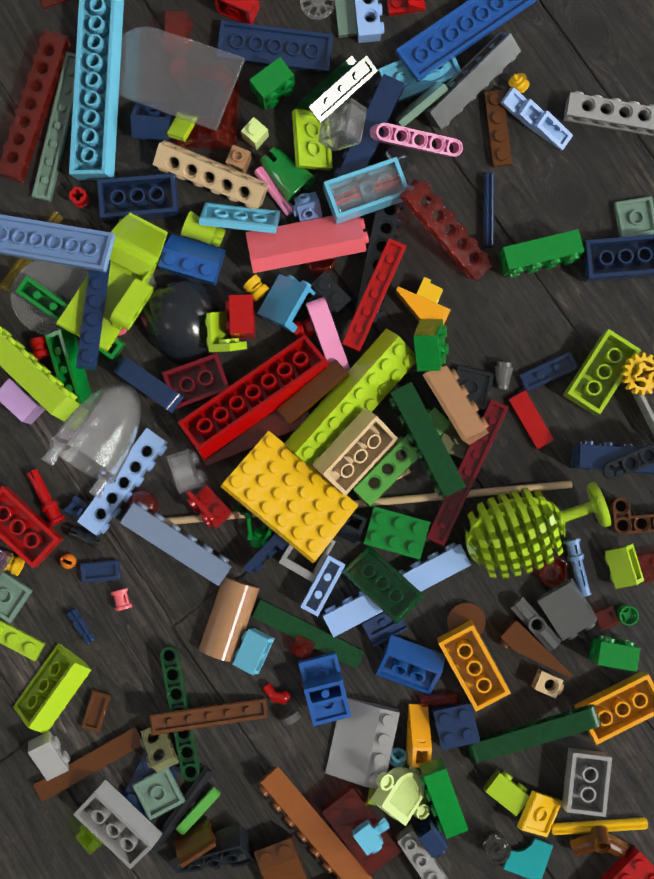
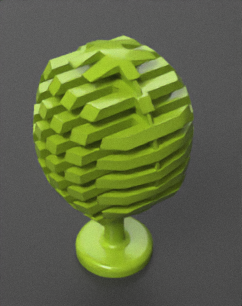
(525, 529)

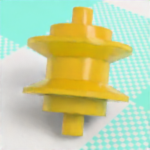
(519, 82)

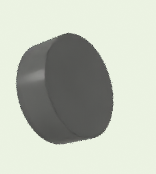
(291, 717)

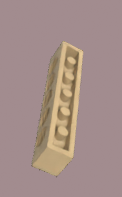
(164, 162)

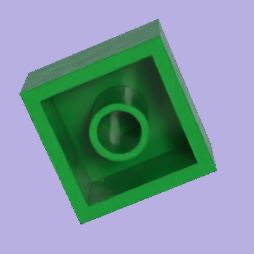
(272, 84)
(430, 345)
(614, 654)

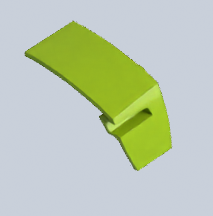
(131, 269)

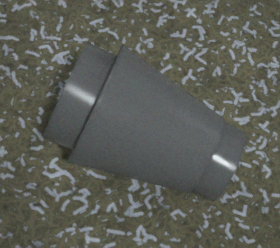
(503, 374)

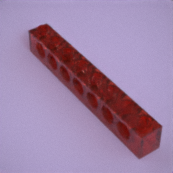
(47, 42)

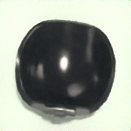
(176, 320)

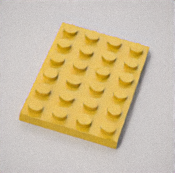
(289, 496)

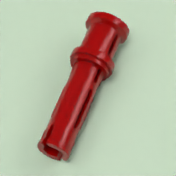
(49, 506)

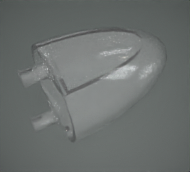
(99, 434)

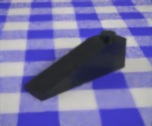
(231, 847)

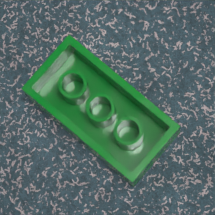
(540, 253)

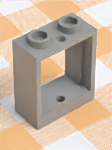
(310, 575)

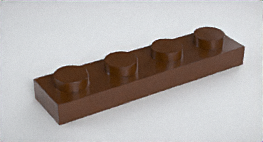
(497, 129)

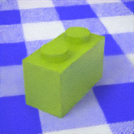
(624, 566)
(506, 792)

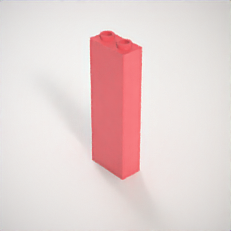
(306, 243)

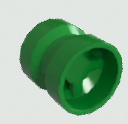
(630, 616)

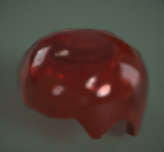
(321, 266)
(146, 498)
(554, 573)

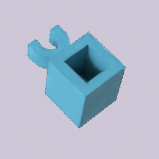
(369, 835)

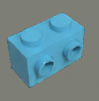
(252, 651)

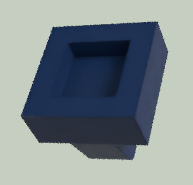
(76, 507)

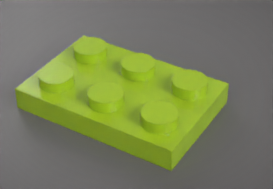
(308, 151)

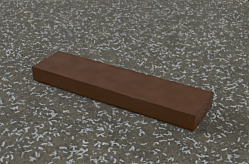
(313, 391)

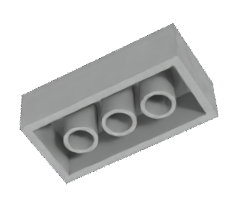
(118, 824)

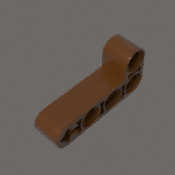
(629, 520)

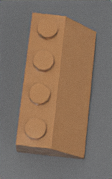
(456, 404)

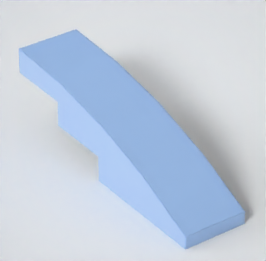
(536, 119)

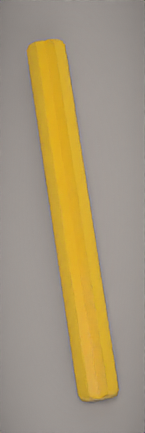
(612, 825)

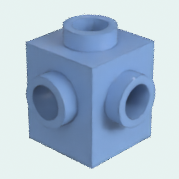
(307, 207)

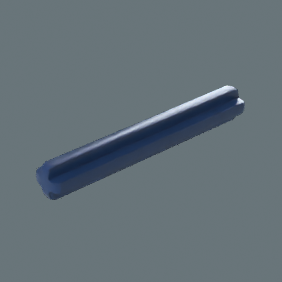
(488, 209)

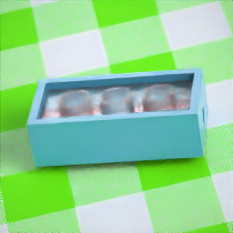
(365, 190)

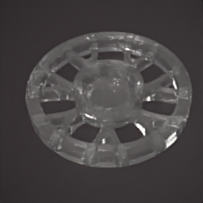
(317, 5)

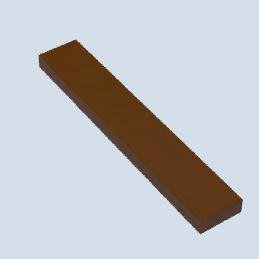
(208, 716)
(90, 763)

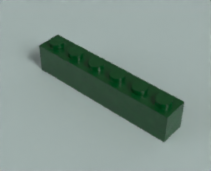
(427, 441)

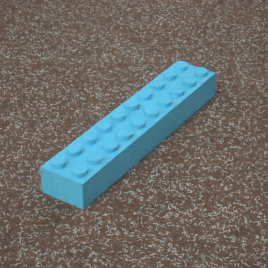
(96, 89)

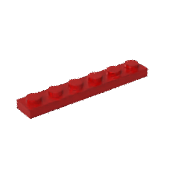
(374, 295)

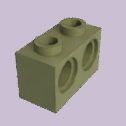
(163, 745)

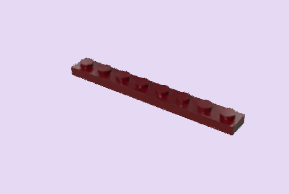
(468, 471)

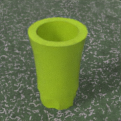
(203, 233)

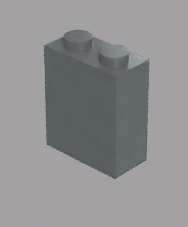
(567, 610)

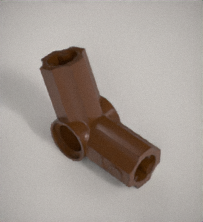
(599, 841)

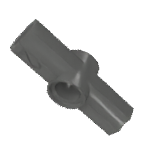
(543, 632)

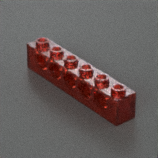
(412, 198)

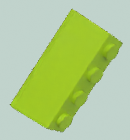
(51, 689)

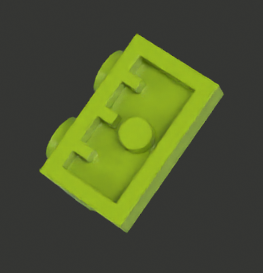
(218, 337)

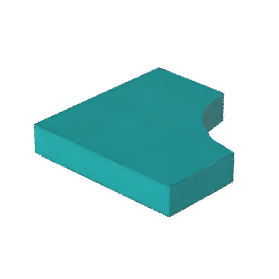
(531, 860)

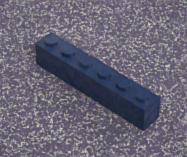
(379, 111)

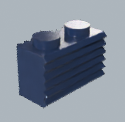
(431, 838)

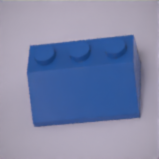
(192, 260)
(411, 664)

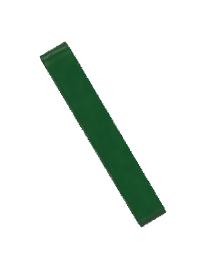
(180, 702)
(534, 733)

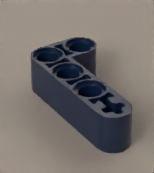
(148, 384)

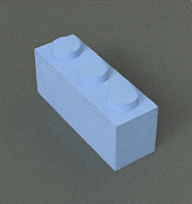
(322, 585)

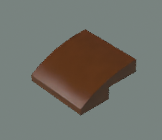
(194, 842)

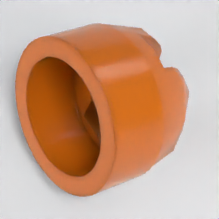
(70, 557)

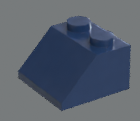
(150, 123)

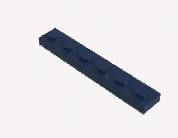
(92, 319)

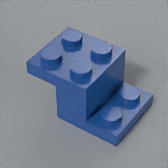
(324, 688)

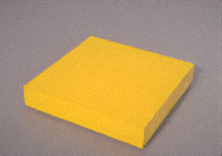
(539, 814)

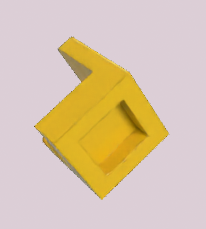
(429, 290)

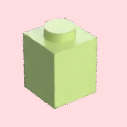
(255, 133)

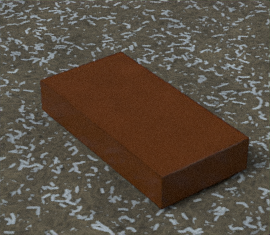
(96, 710)

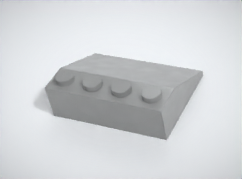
(363, 743)

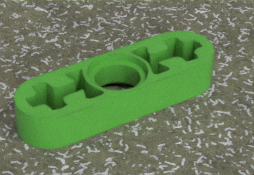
(197, 811)

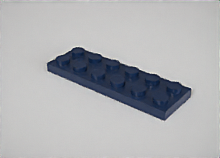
(265, 44)

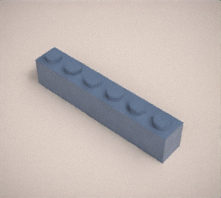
(176, 543)

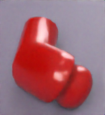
(276, 697)

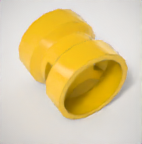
(256, 288)
(15, 565)

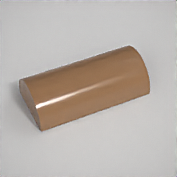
(228, 619)

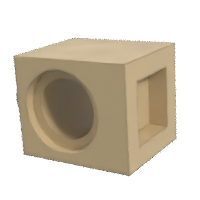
(539, 683)

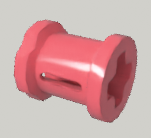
(121, 599)

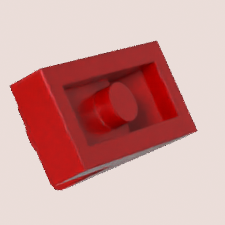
(400, 7)

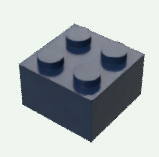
(455, 724)

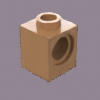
(239, 159)

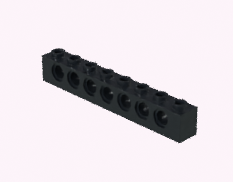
(378, 237)

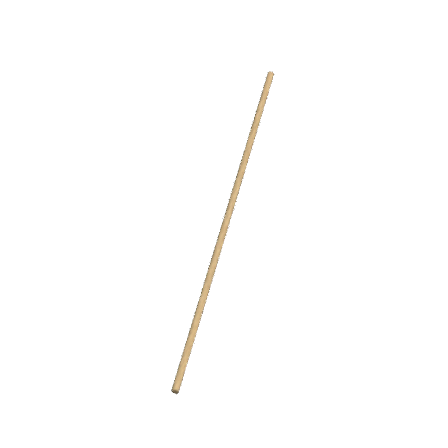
(409, 499)

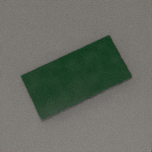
(383, 584)

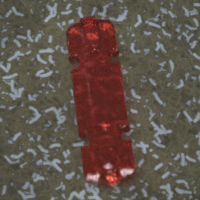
(438, 699)

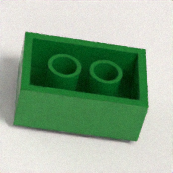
(396, 532)

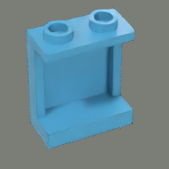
(285, 301)

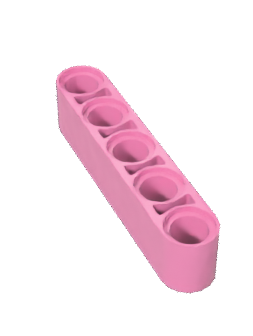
(425, 140)
(326, 332)

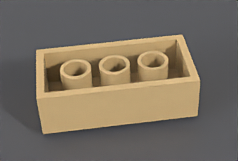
(355, 451)

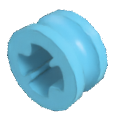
(398, 762)

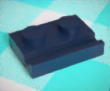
(381, 627)

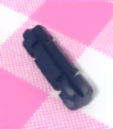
(80, 626)

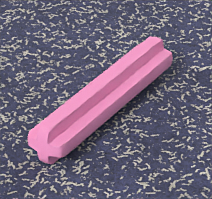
(274, 191)

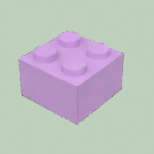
(20, 402)

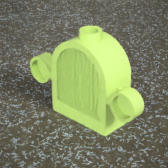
(401, 794)

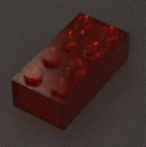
(346, 813)

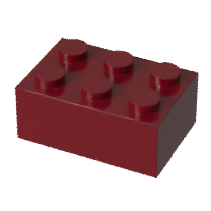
(197, 380)

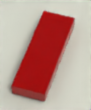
(530, 420)

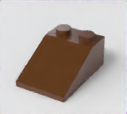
(281, 860)

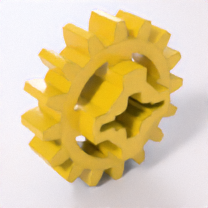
(639, 366)

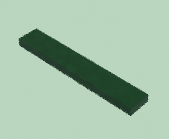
(295, 626)

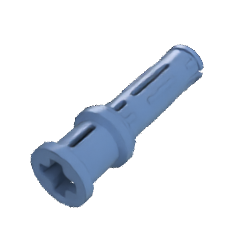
(575, 557)

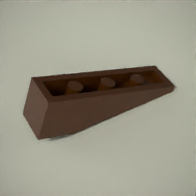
(521, 641)

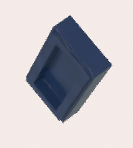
(100, 571)

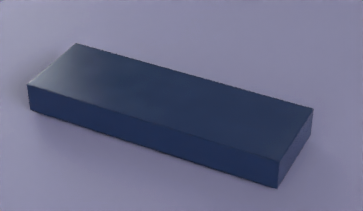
(548, 371)

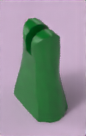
(286, 175)

